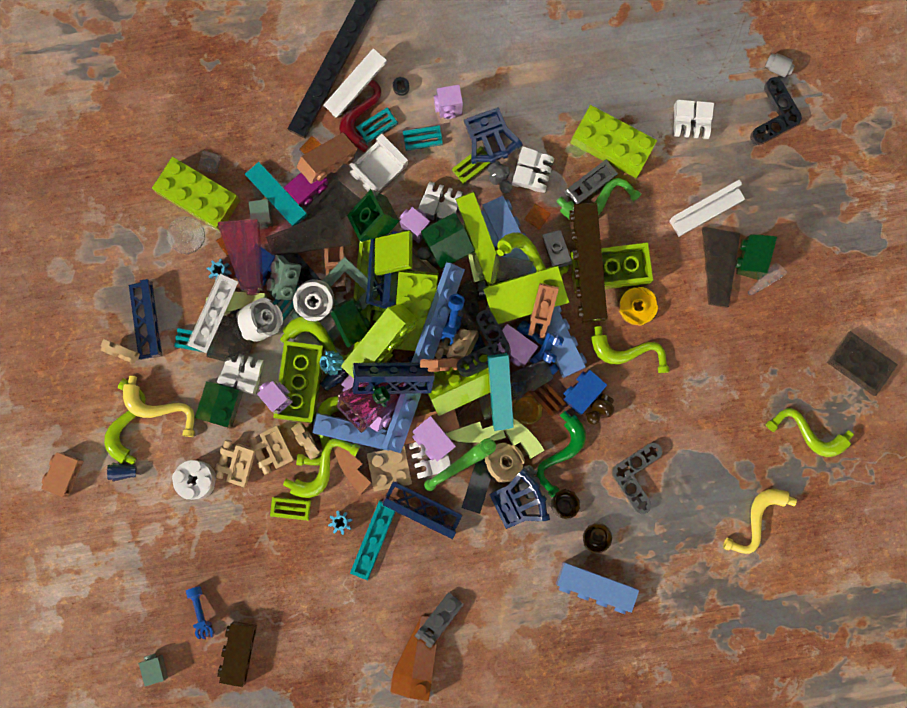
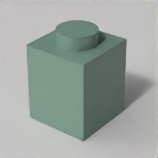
(262, 212)
(153, 669)

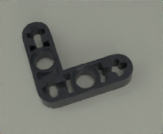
(782, 119)
(491, 349)

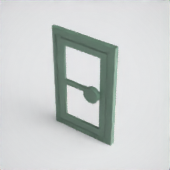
(343, 266)

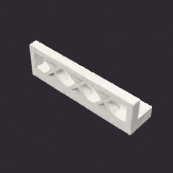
(355, 83)
(707, 209)
(212, 313)

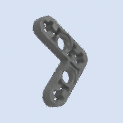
(629, 477)

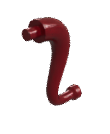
(349, 118)

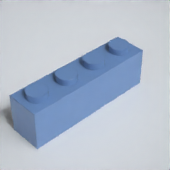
(345, 430)
(597, 587)

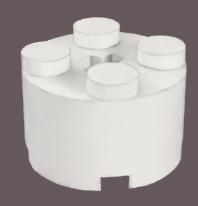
(306, 308)
(259, 320)
(183, 479)

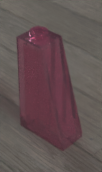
(244, 249)
(361, 408)

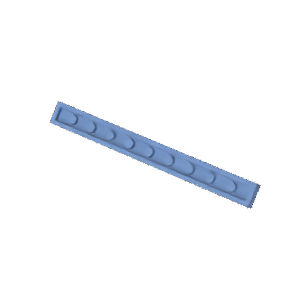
(425, 349)

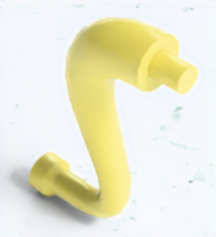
(138, 408)
(761, 501)

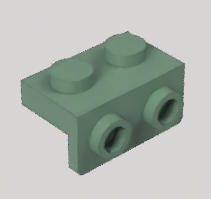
(283, 278)

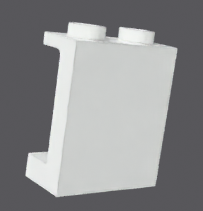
(379, 165)

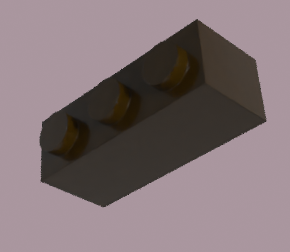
(237, 653)

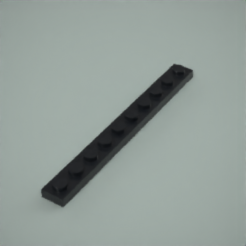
(331, 67)

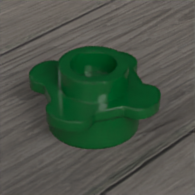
(381, 395)

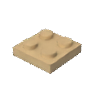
(388, 467)

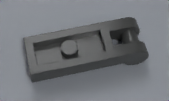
(591, 182)
(439, 619)

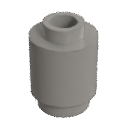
(779, 64)

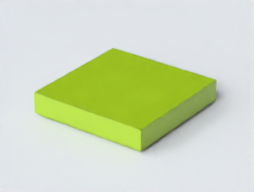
(393, 253)

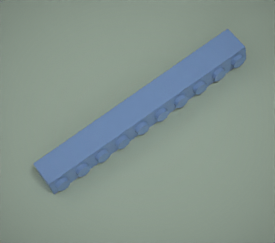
(503, 223)

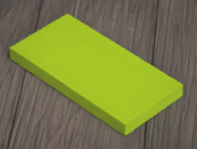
(517, 296)

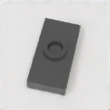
(557, 249)

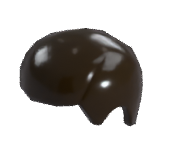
(565, 504)
(597, 538)

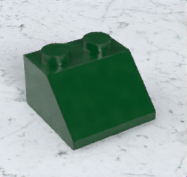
(372, 216)
(447, 240)
(755, 256)
(350, 321)
(219, 404)

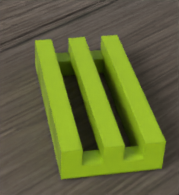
(459, 174)
(299, 517)

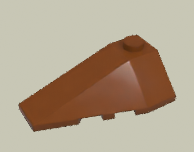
(415, 667)

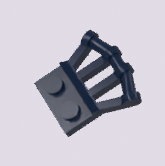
(487, 125)
(510, 507)

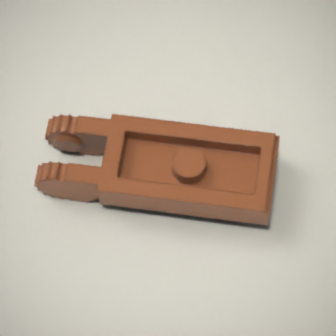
(543, 307)
(439, 364)

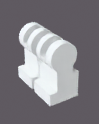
(700, 114)
(524, 175)
(431, 206)
(246, 381)
(432, 467)

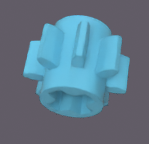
(215, 266)
(331, 362)
(334, 523)

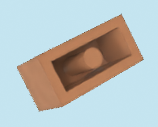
(61, 474)

